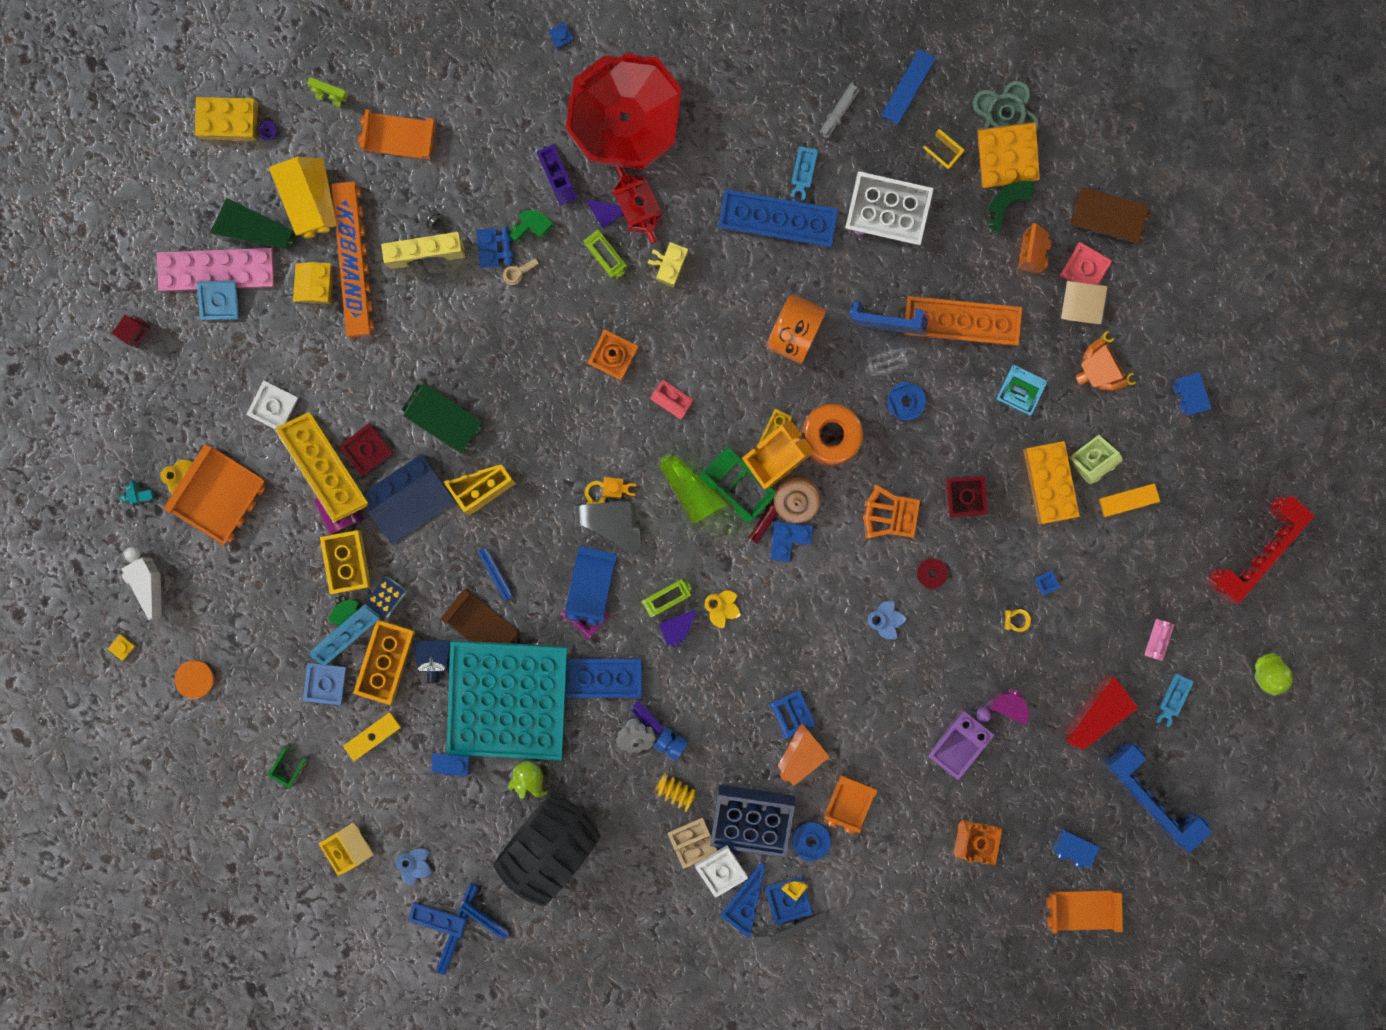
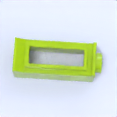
(605, 255)

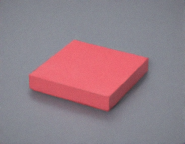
(1085, 265)

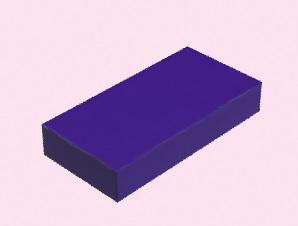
(646, 717)

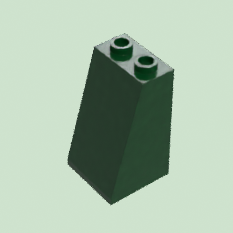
(441, 417)

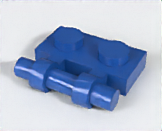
(488, 247)

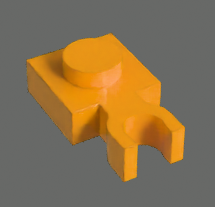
(614, 488)

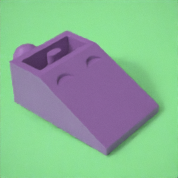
(960, 745)

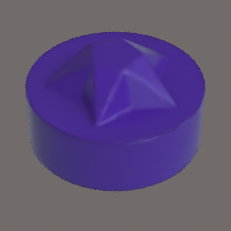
(267, 130)

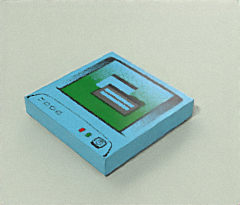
(1021, 390)

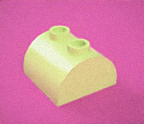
(1095, 459)

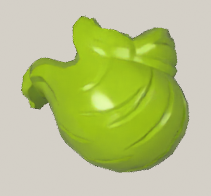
(1273, 674)
(526, 778)

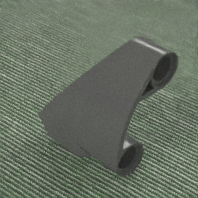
(612, 521)

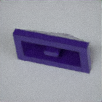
(605, 212)

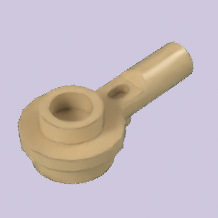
(513, 274)

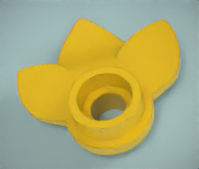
(179, 470)
(724, 610)

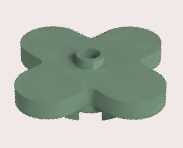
(1012, 101)

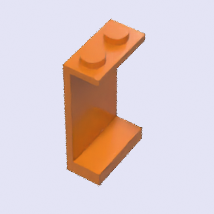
(397, 135)
(1085, 910)

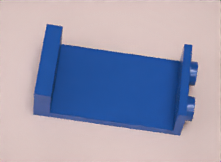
(590, 585)

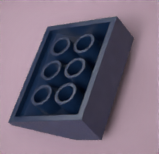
(407, 499)
(752, 820)

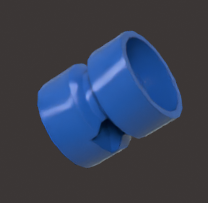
(670, 744)

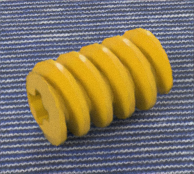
(675, 792)

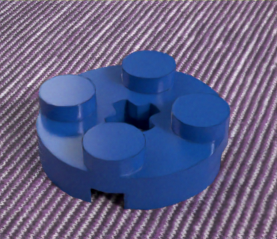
(910, 391)
(815, 851)

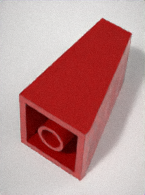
(1100, 713)

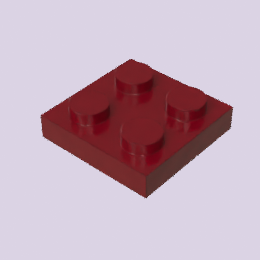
(366, 449)

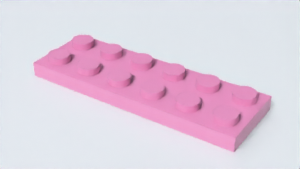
(183, 269)

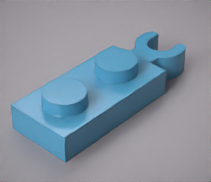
(803, 170)
(1174, 698)

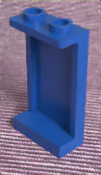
(915, 326)

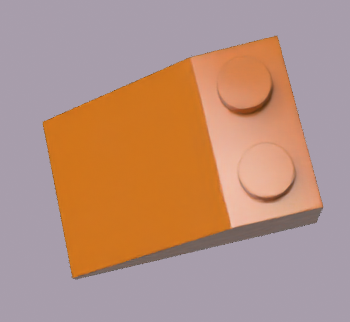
(1034, 249)

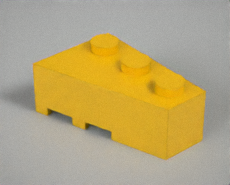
(479, 488)

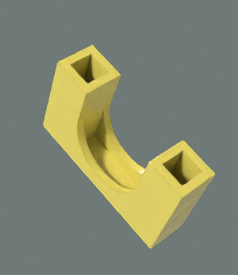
(399, 253)

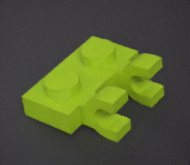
(321, 88)

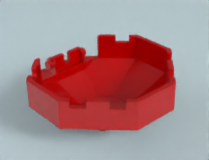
(624, 86)

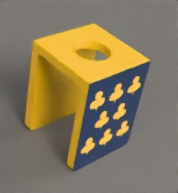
(950, 144)

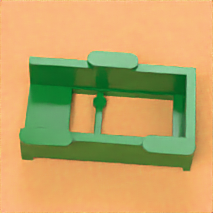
(720, 468)

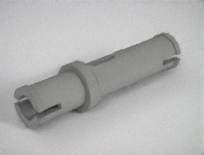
(835, 117)

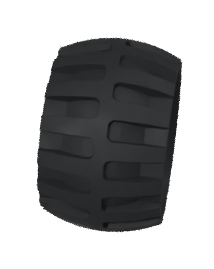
(547, 850)

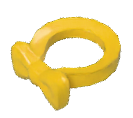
(590, 501)
(1008, 625)

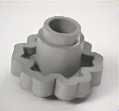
(635, 737)

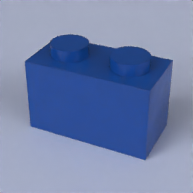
(1191, 394)
(1075, 848)

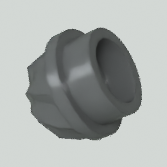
(432, 219)

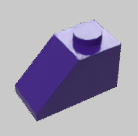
(676, 629)

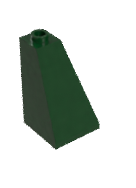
(246, 226)

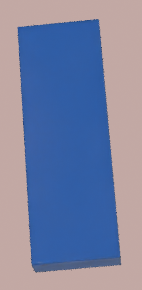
(438, 919)

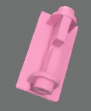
(1159, 639)

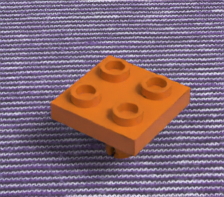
(612, 355)

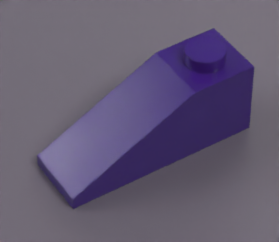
(556, 175)

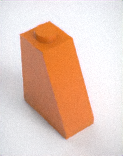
(801, 756)

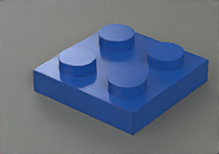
(785, 907)

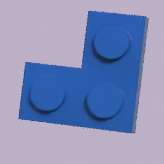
(784, 535)

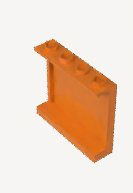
(215, 494)

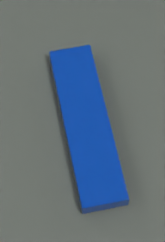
(908, 87)

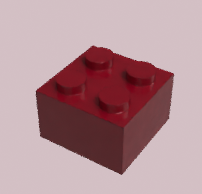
(965, 496)

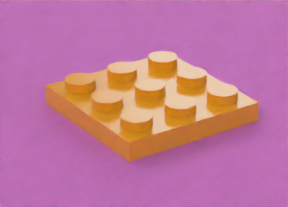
(1008, 154)

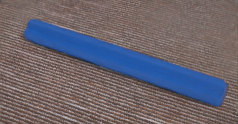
(453, 940)

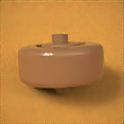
(797, 499)

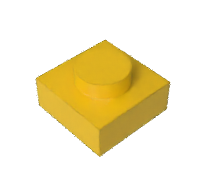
(121, 647)

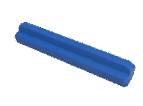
(495, 574)
(484, 920)

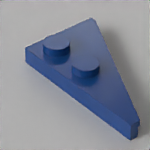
(742, 907)

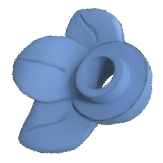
(889, 620)
(416, 867)

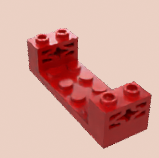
(1295, 518)

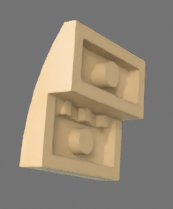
(1084, 302)
(692, 842)

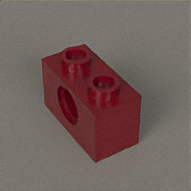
(131, 330)

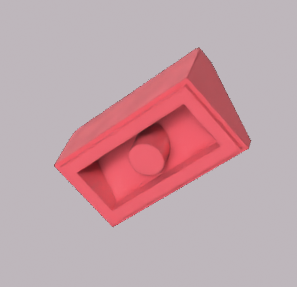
(671, 399)

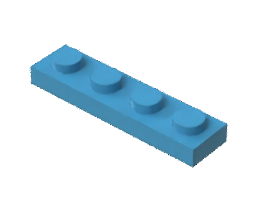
(344, 635)

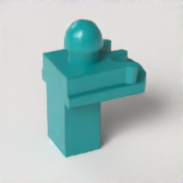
(135, 496)

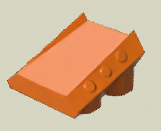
(977, 842)

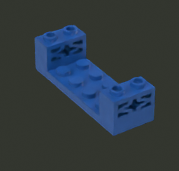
(1188, 832)

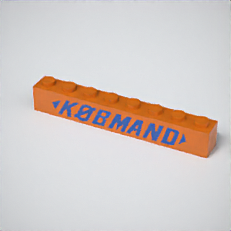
(352, 260)

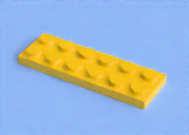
(321, 467)

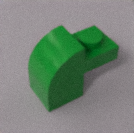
(533, 221)
(343, 611)

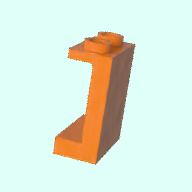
(849, 804)

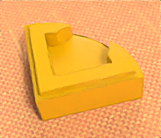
(794, 889)

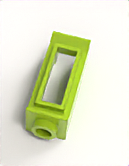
(685, 589)

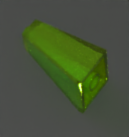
(693, 494)

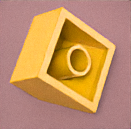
(313, 283)
(346, 849)

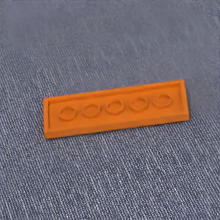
(967, 320)

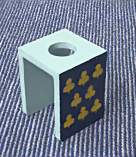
(386, 597)

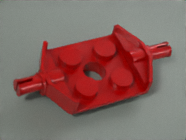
(640, 218)

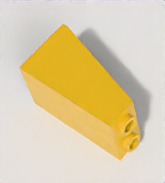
(305, 194)

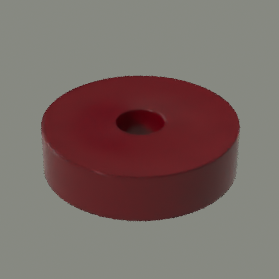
(940, 573)

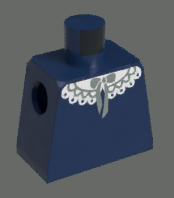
(432, 657)

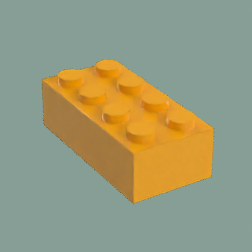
(1051, 482)
(384, 662)

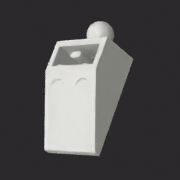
(144, 581)

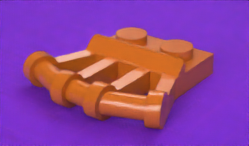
(903, 514)

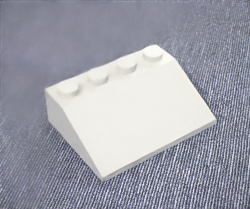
(889, 208)

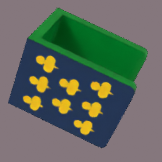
(281, 779)

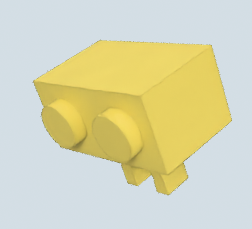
(671, 264)

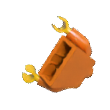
(1102, 367)

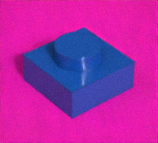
(560, 35)
(1046, 583)

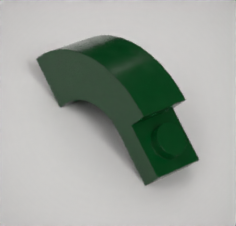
(1015, 192)

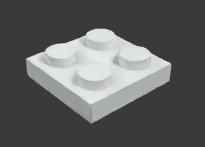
(272, 405)
(721, 871)

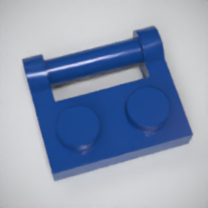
(797, 710)

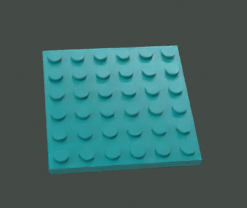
(506, 700)

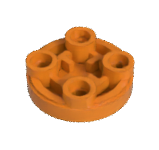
(194, 679)

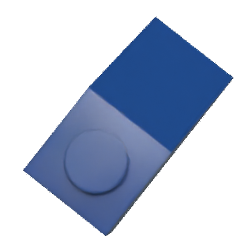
(451, 764)

